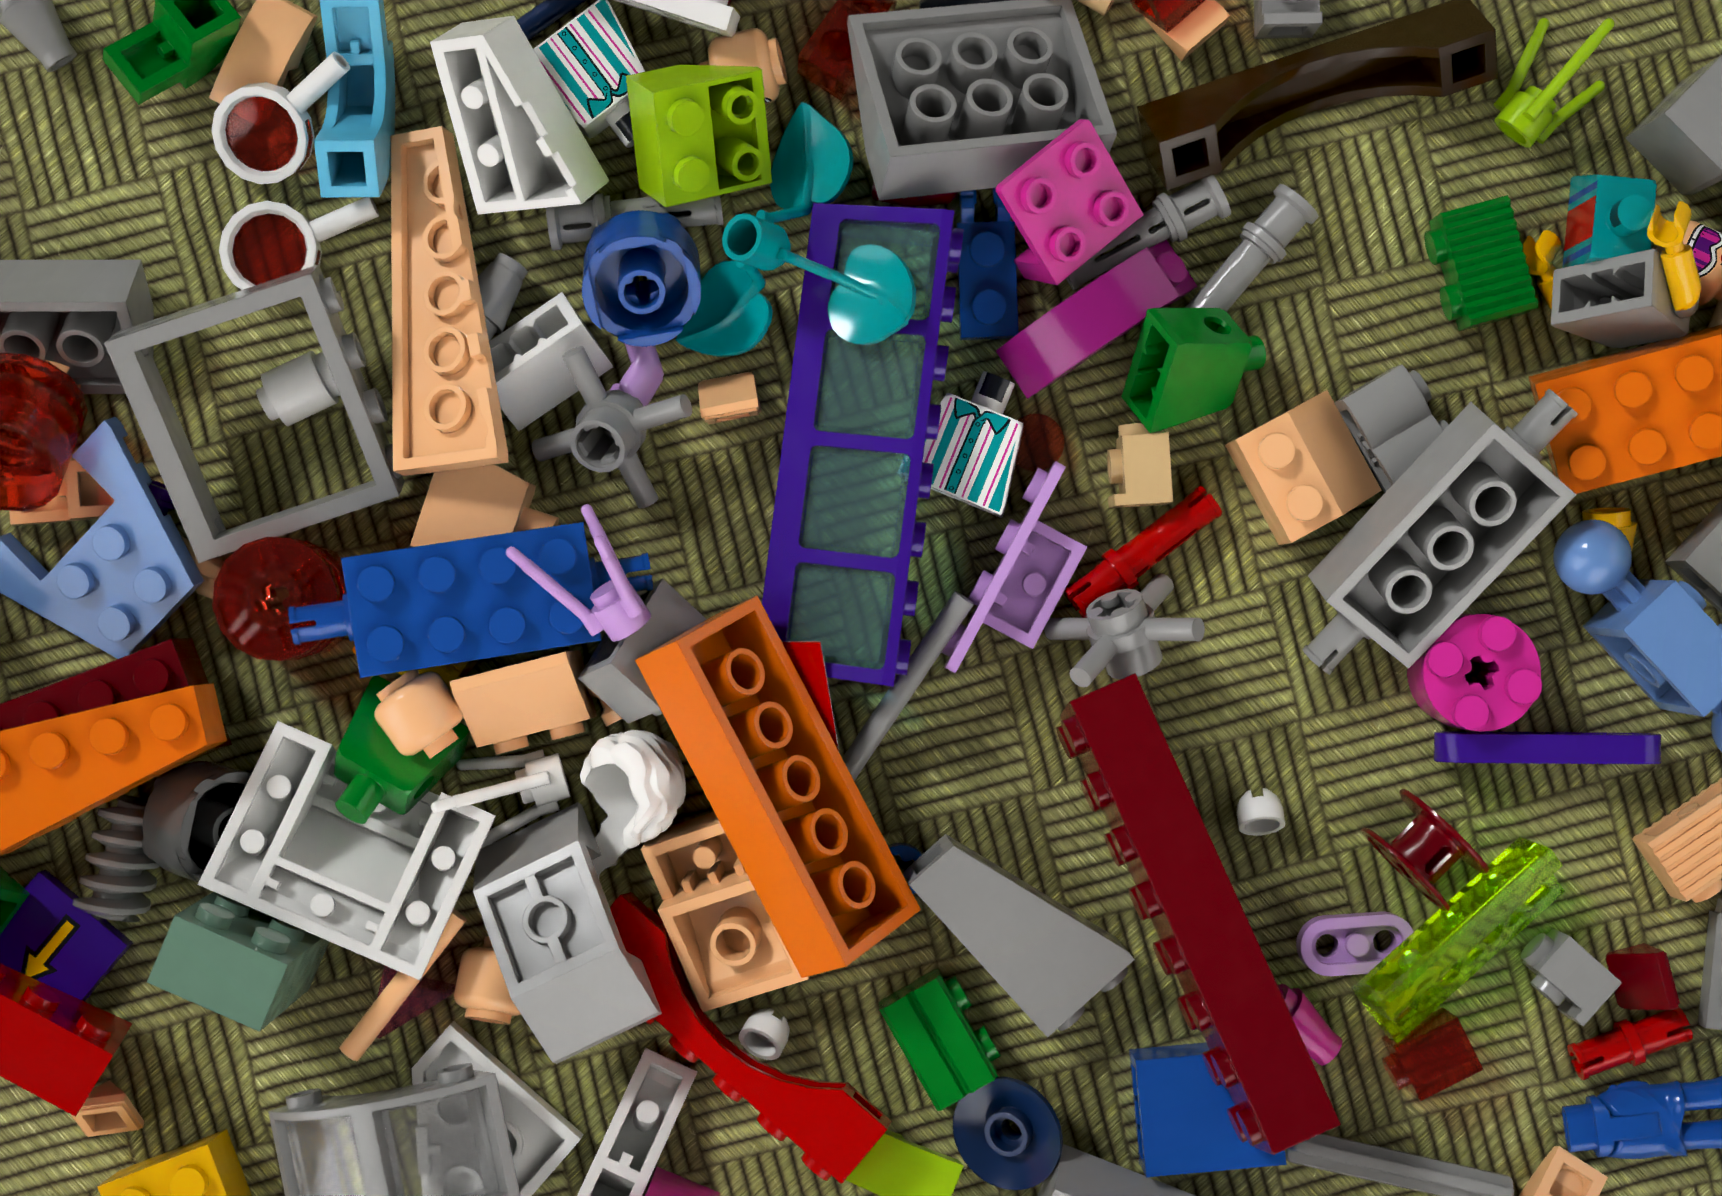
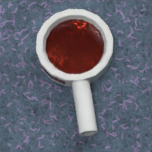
(267, 129)
(276, 240)

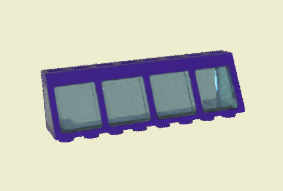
(858, 450)

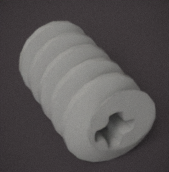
(121, 865)

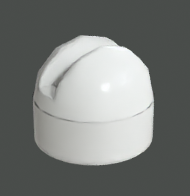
(1260, 814)
(764, 1034)

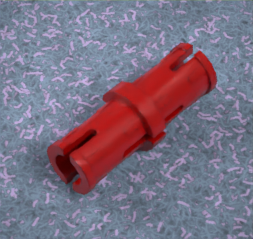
(1629, 1042)

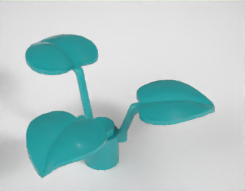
(872, 295)

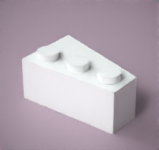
(511, 121)

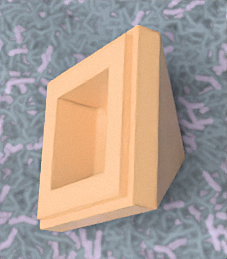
(108, 1112)

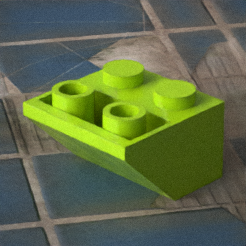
(699, 131)

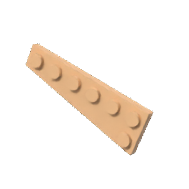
(441, 352)

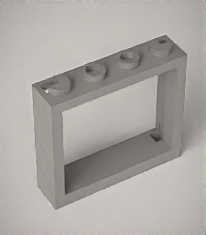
(170, 445)

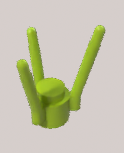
(1528, 114)

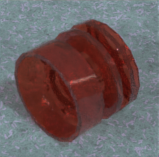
(38, 430)
(247, 587)

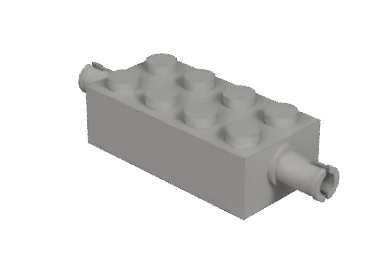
(1440, 534)

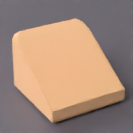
(1194, 28)
(728, 398)

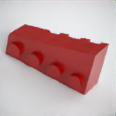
(54, 1040)

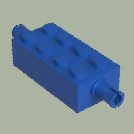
(462, 600)

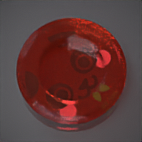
(1040, 443)

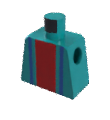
(1607, 217)

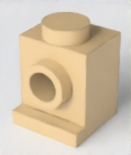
(1140, 468)

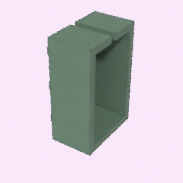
(236, 961)

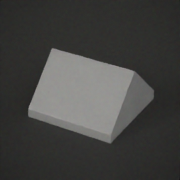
(1686, 132)

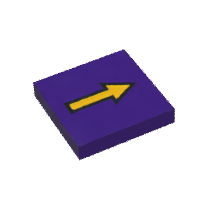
(59, 941)

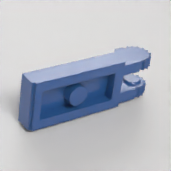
(987, 273)

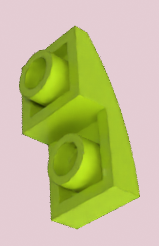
(905, 1169)

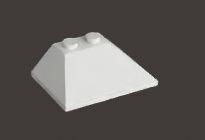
(360, 886)

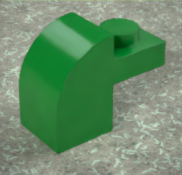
(176, 47)

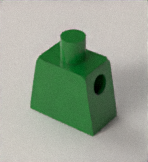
(1188, 365)
(378, 771)

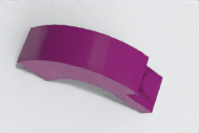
(1095, 317)

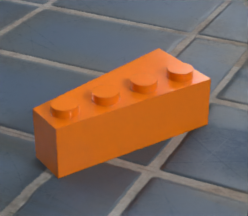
(93, 756)

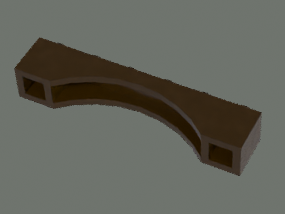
(1415, 54)

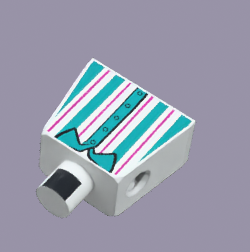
(590, 69)
(976, 446)

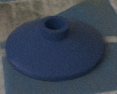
(997, 1151)

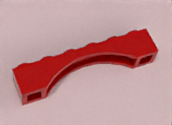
(821, 1117)

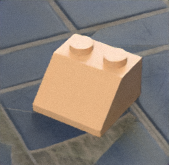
(1303, 468)
(525, 700)

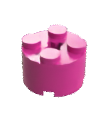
(1504, 686)

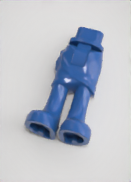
(1644, 1120)

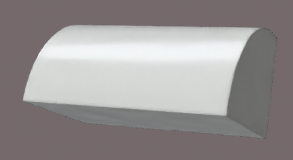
(530, 360)

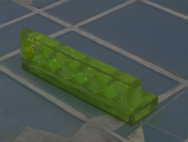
(1448, 937)

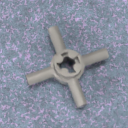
(610, 428)
(1124, 632)

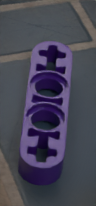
(1547, 747)

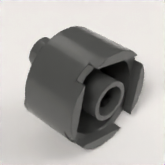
(190, 815)

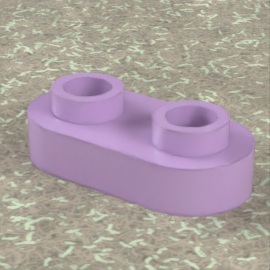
(1353, 941)

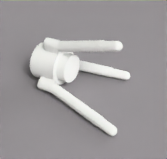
(540, 781)

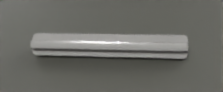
(1398, 1168)

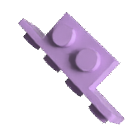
(1027, 579)

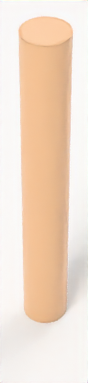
(393, 997)

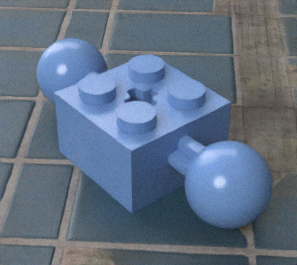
(1648, 625)

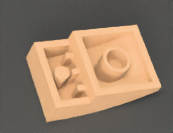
(715, 915)

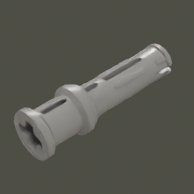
(578, 221)
(1173, 225)
(1261, 244)

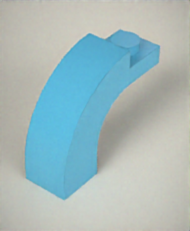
(360, 109)

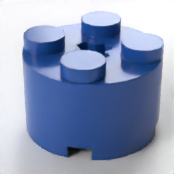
(641, 246)

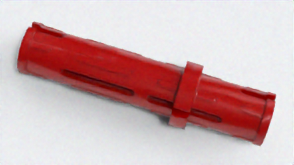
(1124, 566)

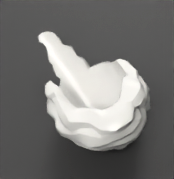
(637, 785)

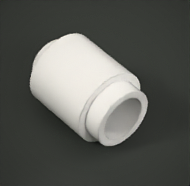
(298, 389)

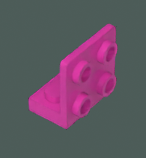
(1067, 204)

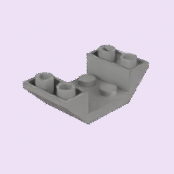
(560, 936)

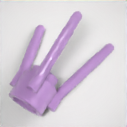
(616, 603)

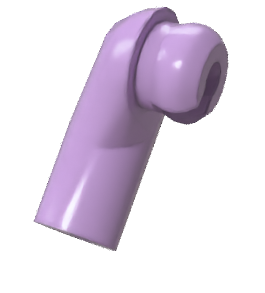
(643, 375)

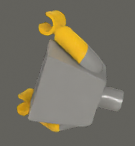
(1627, 296)

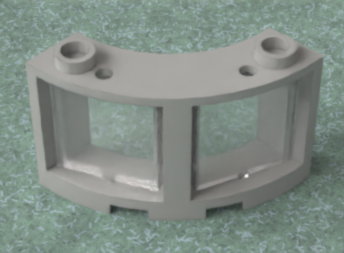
(398, 1141)

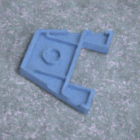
(121, 572)

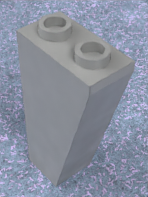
(1023, 938)

